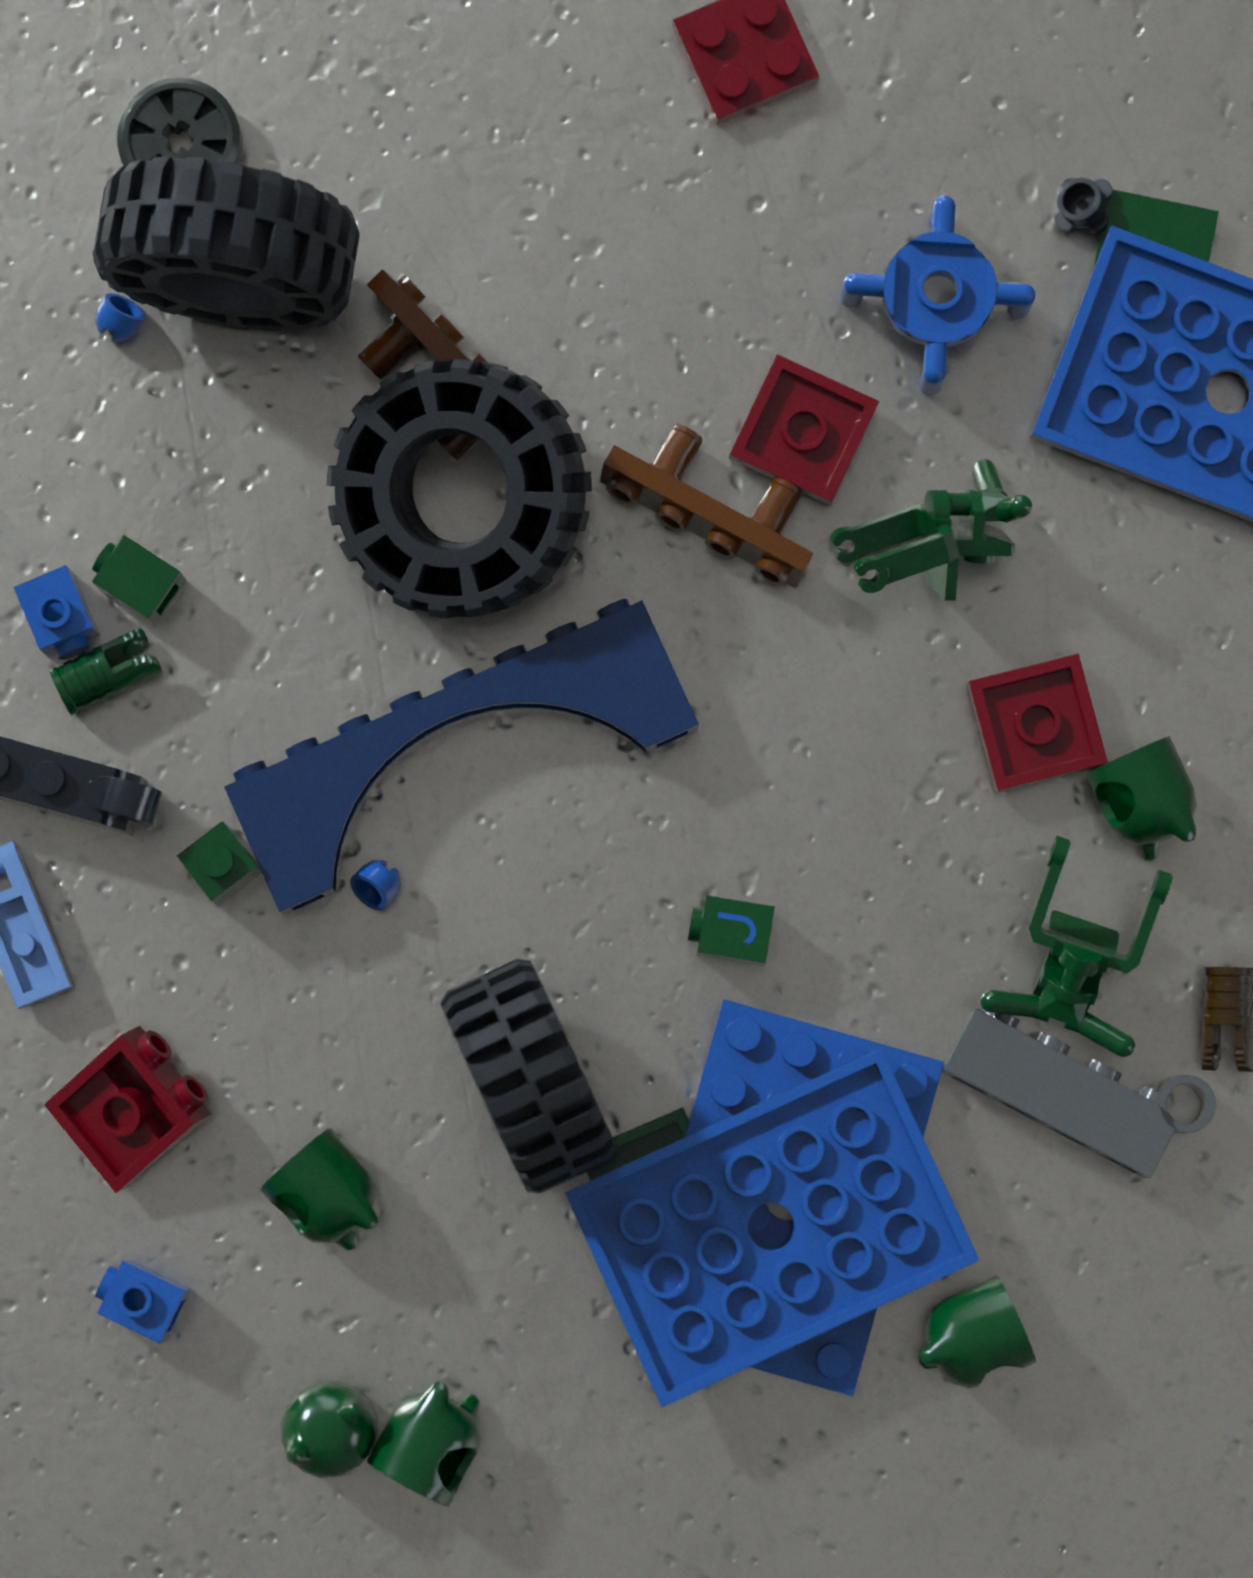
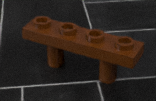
(410, 328)
(684, 507)

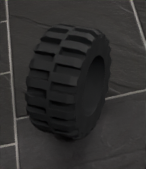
(528, 1076)

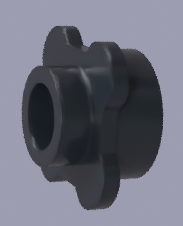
(1081, 189)

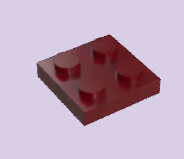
(744, 54)
(803, 429)
(1037, 723)

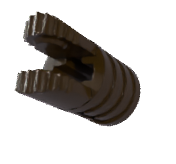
(1231, 1004)

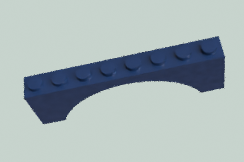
(600, 672)

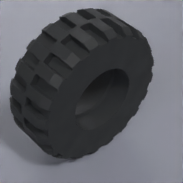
(226, 244)
(377, 488)

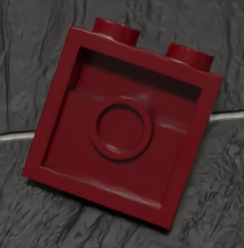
(129, 1106)

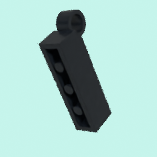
(75, 788)

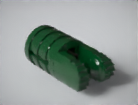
(104, 671)

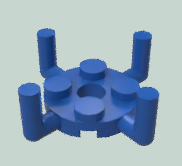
(933, 323)

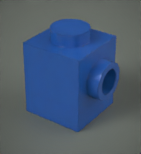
(57, 613)
(141, 1300)

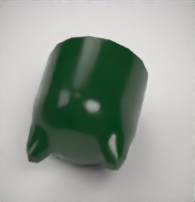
(1147, 797)
(325, 1192)
(975, 1335)
(329, 1429)
(429, 1443)

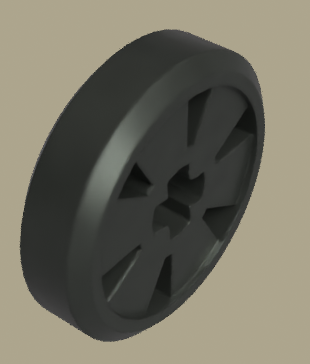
(173, 106)

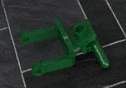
(945, 541)
(1076, 962)

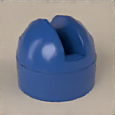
(119, 316)
(376, 884)

